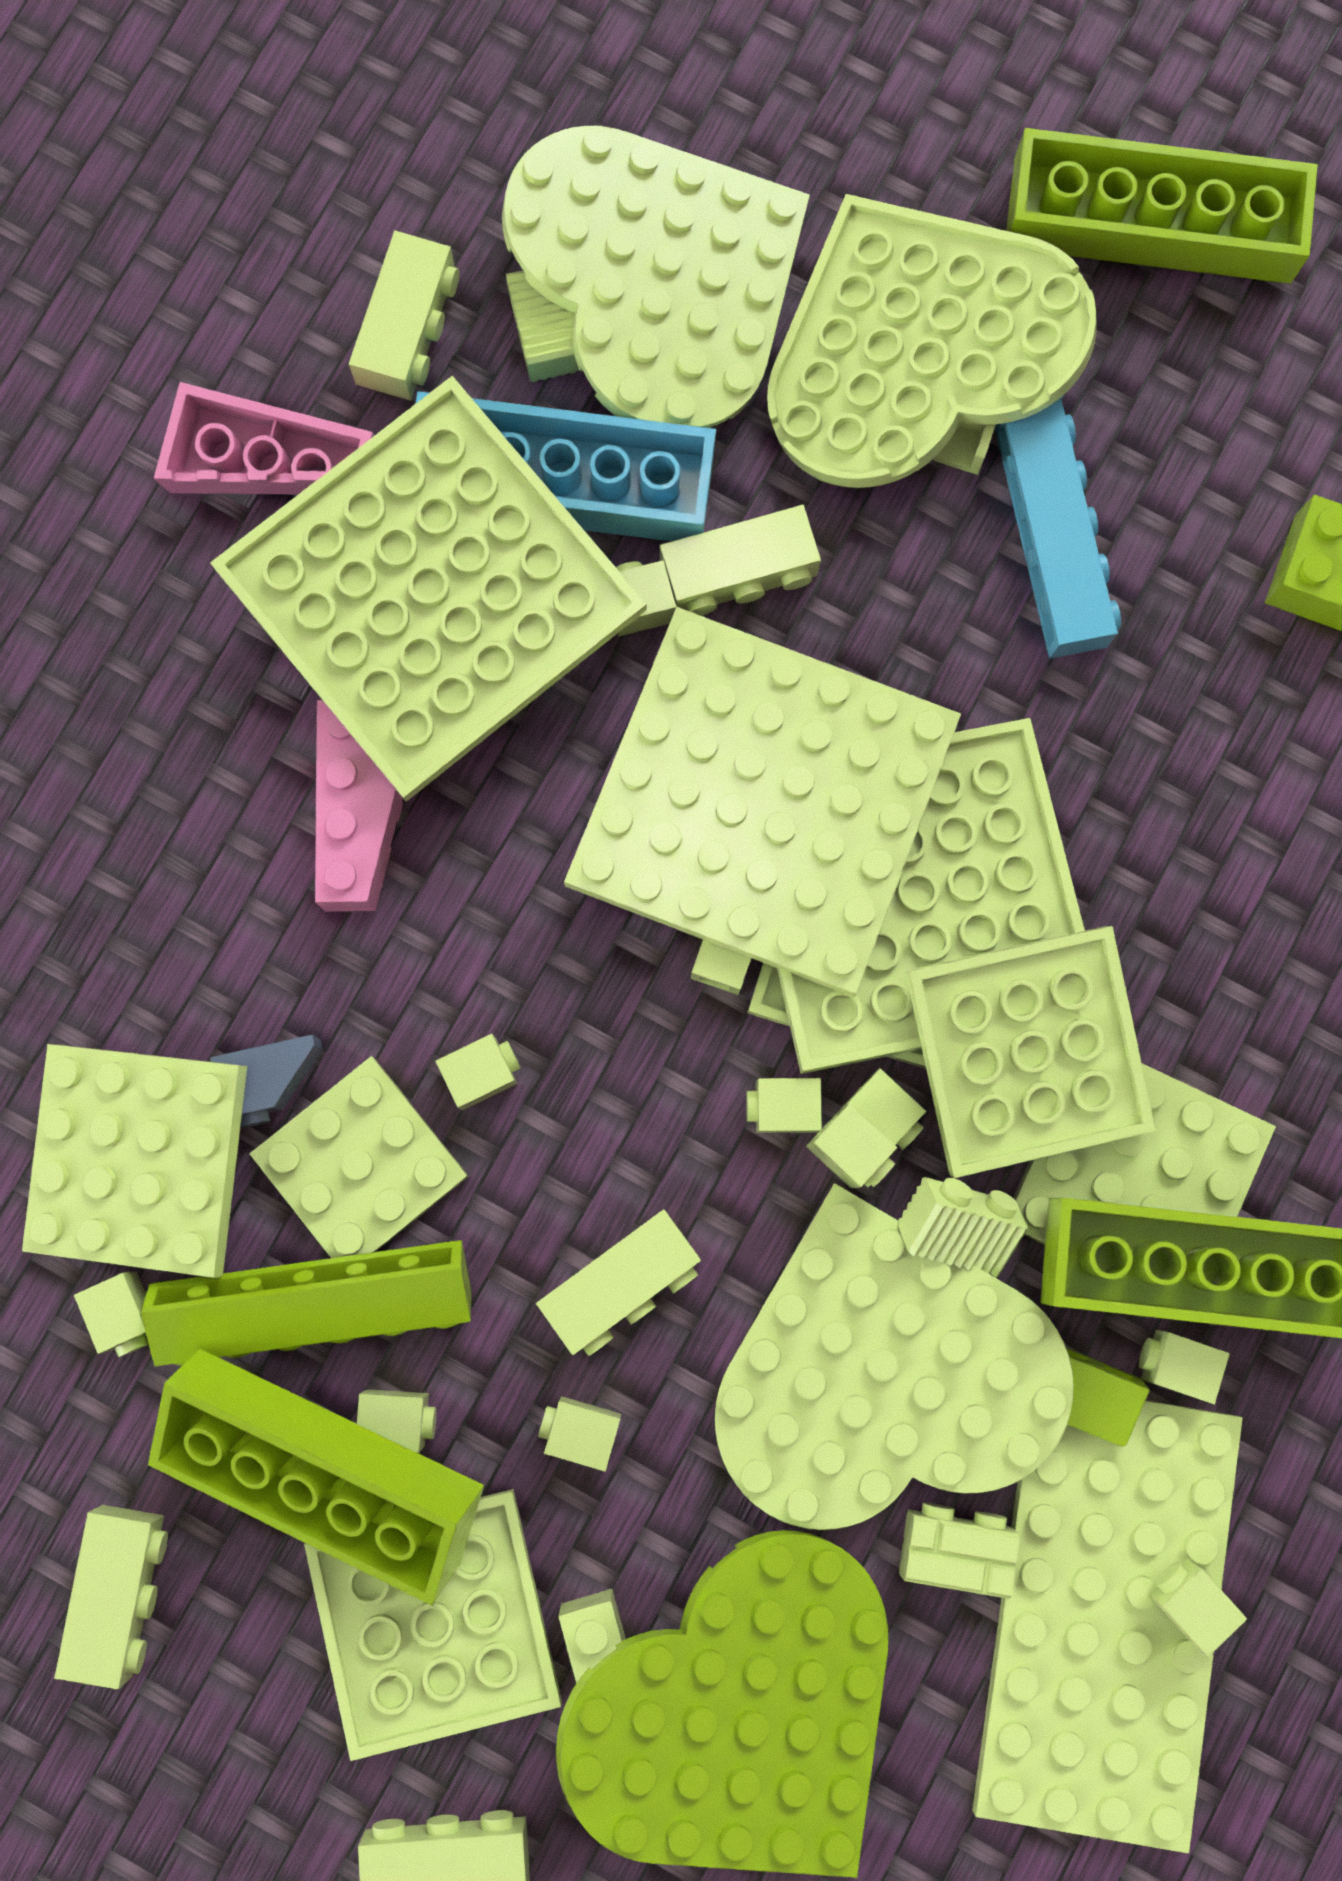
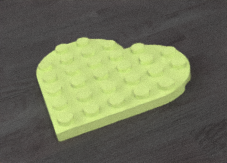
(662, 263)
(921, 330)
(885, 1375)

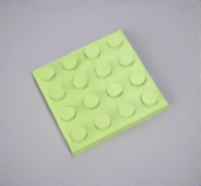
(1030, 1051)
(135, 1160)
(1192, 1162)
(443, 1668)

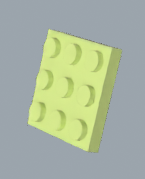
(359, 1163)

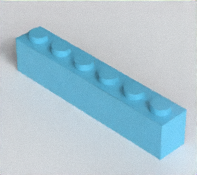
(1058, 532)

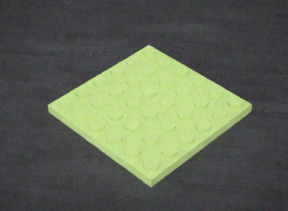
(429, 587)
(763, 801)
(975, 882)

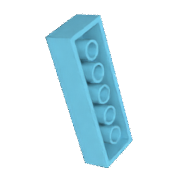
(614, 469)

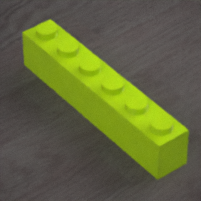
(308, 1303)

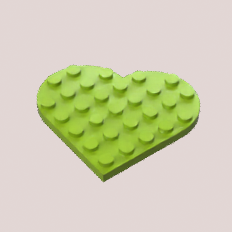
(745, 1725)

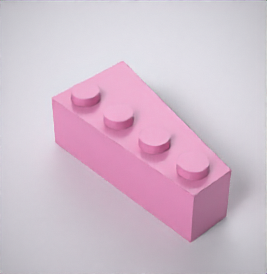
(247, 446)
(353, 820)

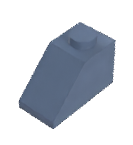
(272, 1074)

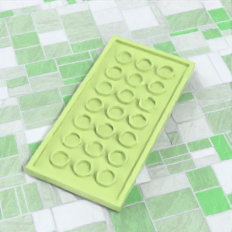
(1089, 1680)

